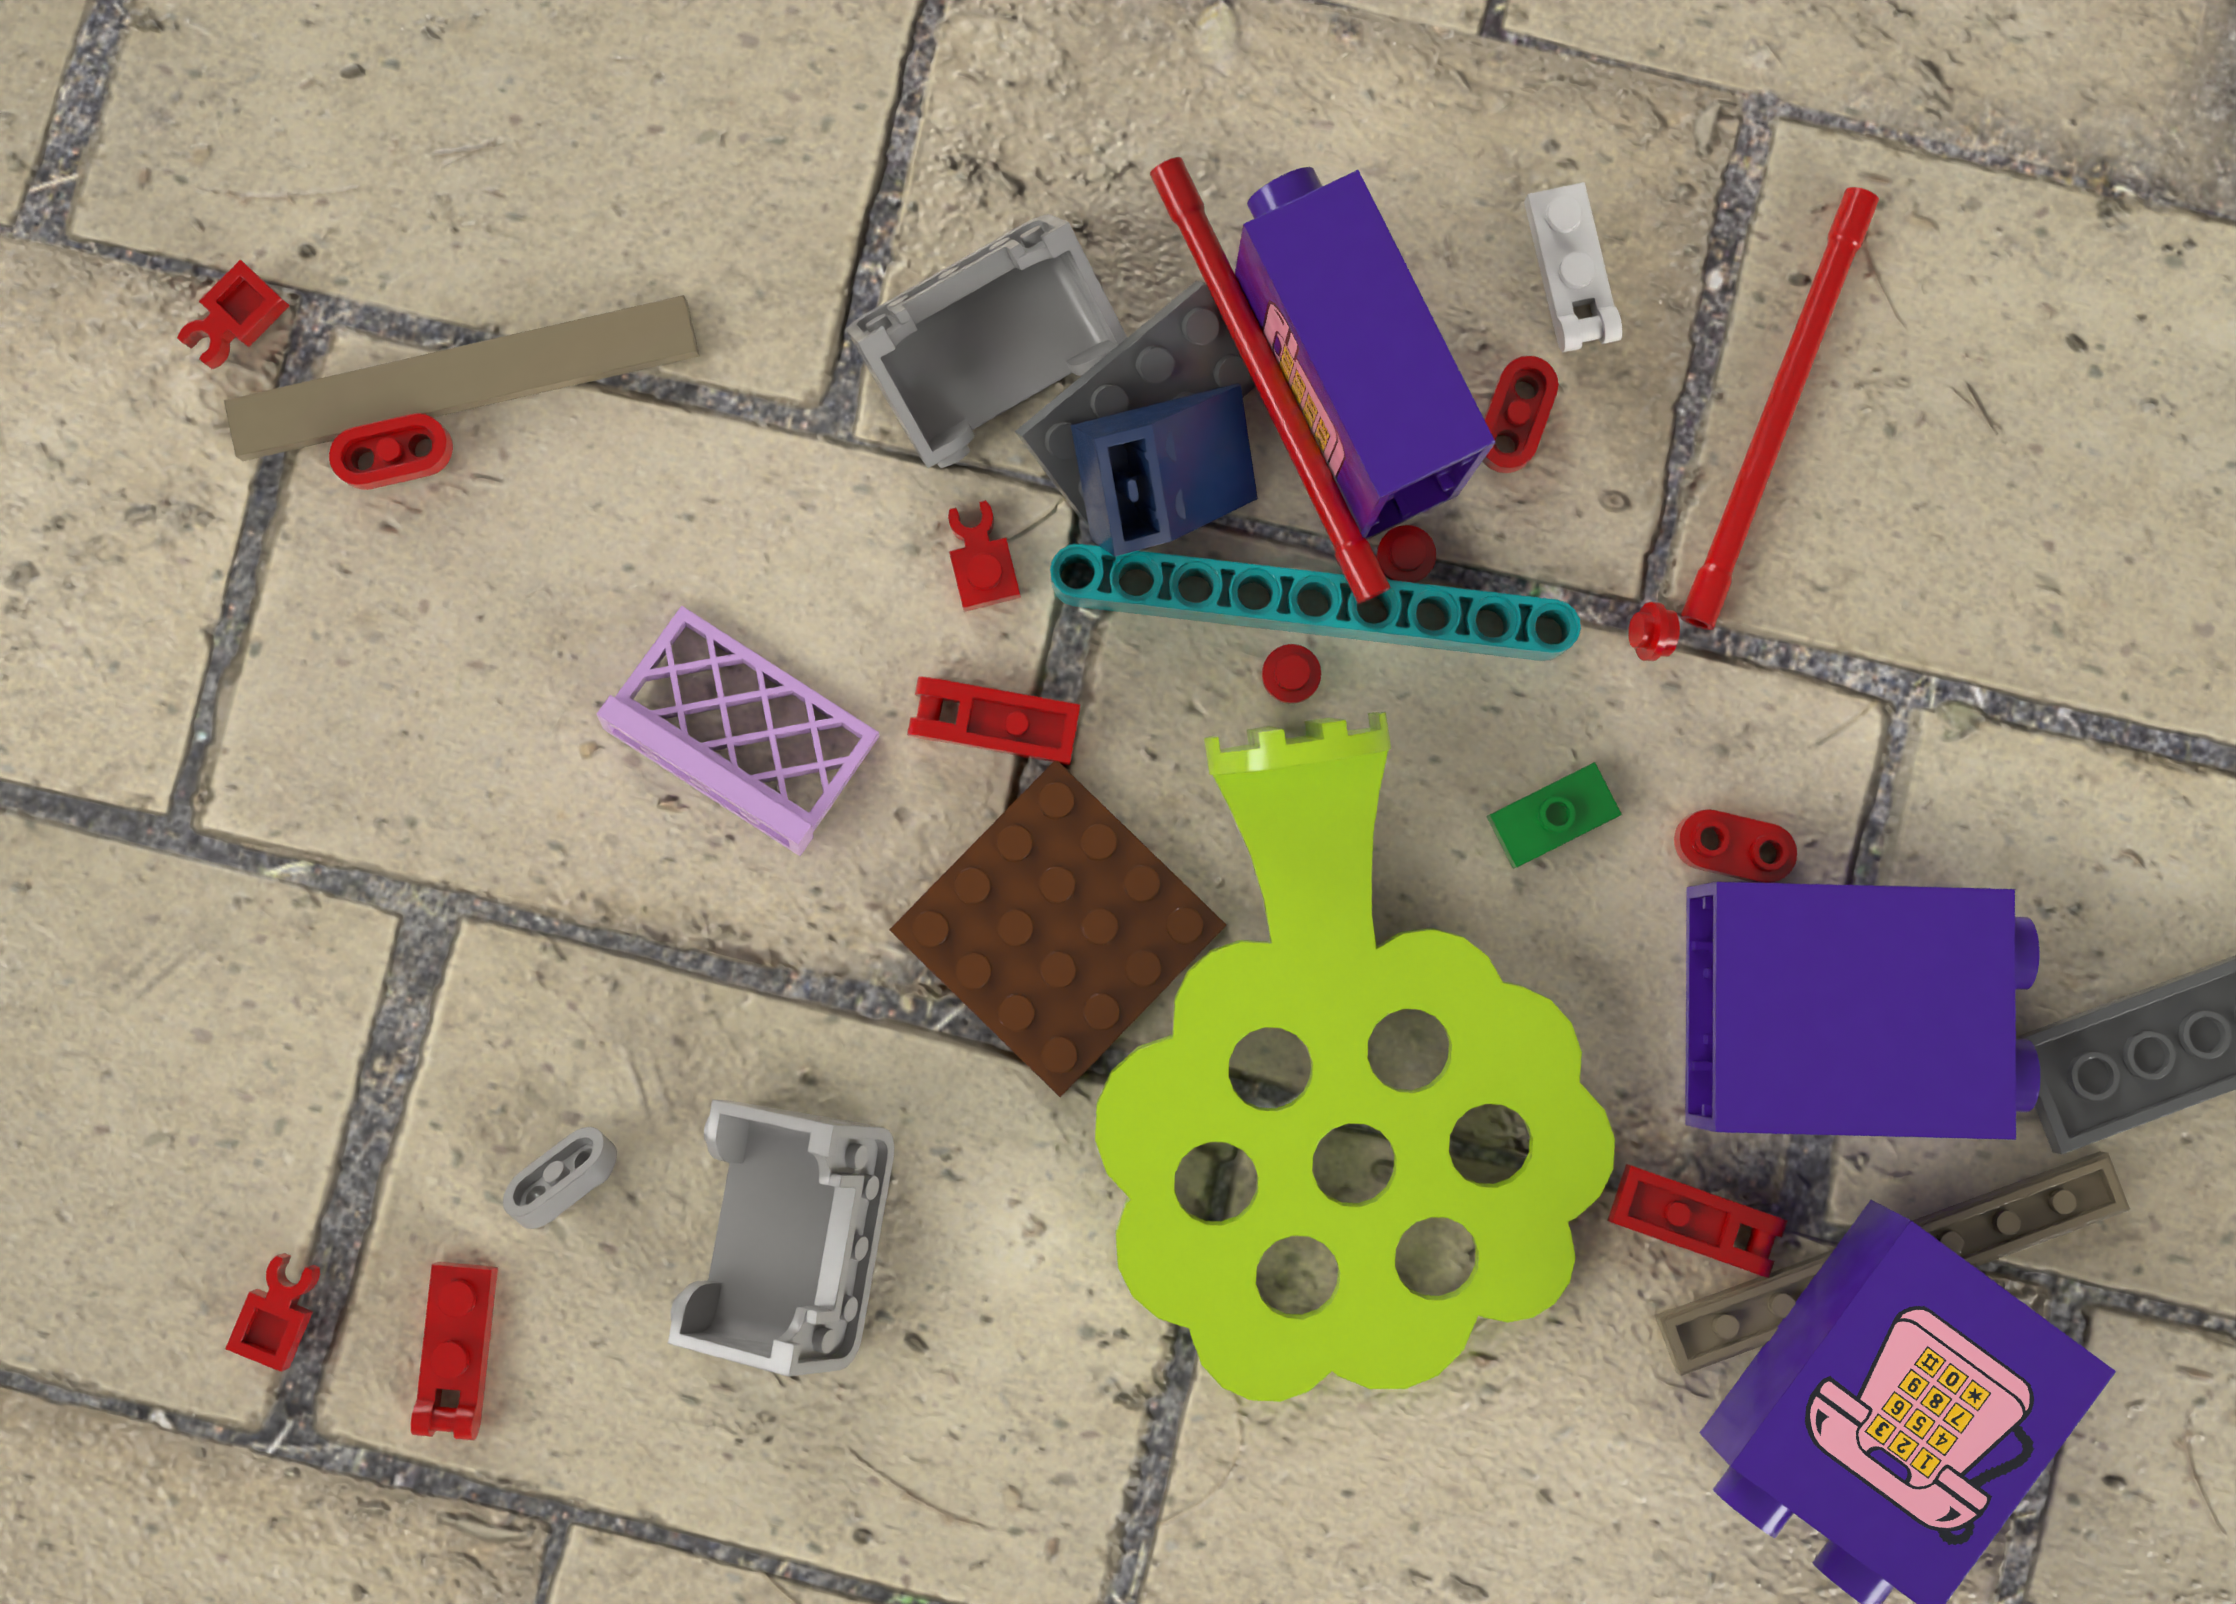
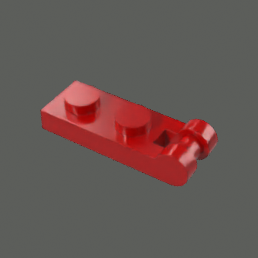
(996, 720)
(1694, 1220)
(455, 1349)

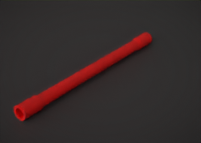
(1188, 213)
(1843, 242)

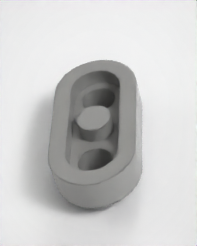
(560, 1177)

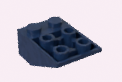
(1164, 469)

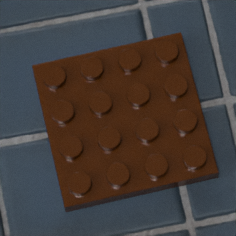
(1057, 928)

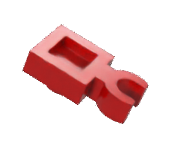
(238, 307)
(984, 566)
(272, 1321)

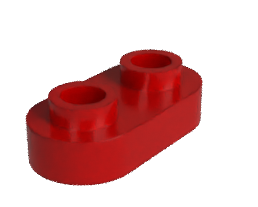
(1519, 417)
(393, 448)
(1737, 846)

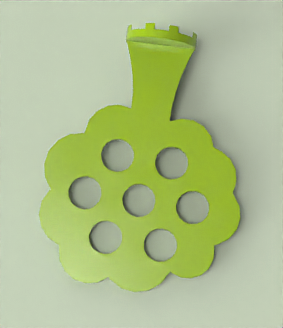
(1309, 834)

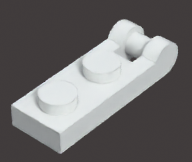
(1572, 266)

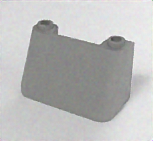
(987, 335)
(789, 1240)

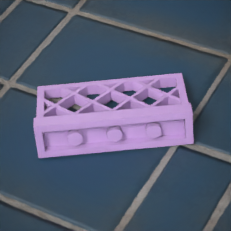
(708, 771)

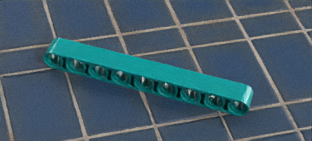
(1341, 620)

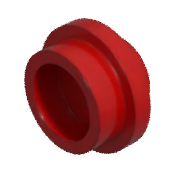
(1406, 554)
(1654, 631)
(1291, 673)

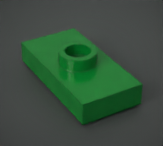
(1554, 815)

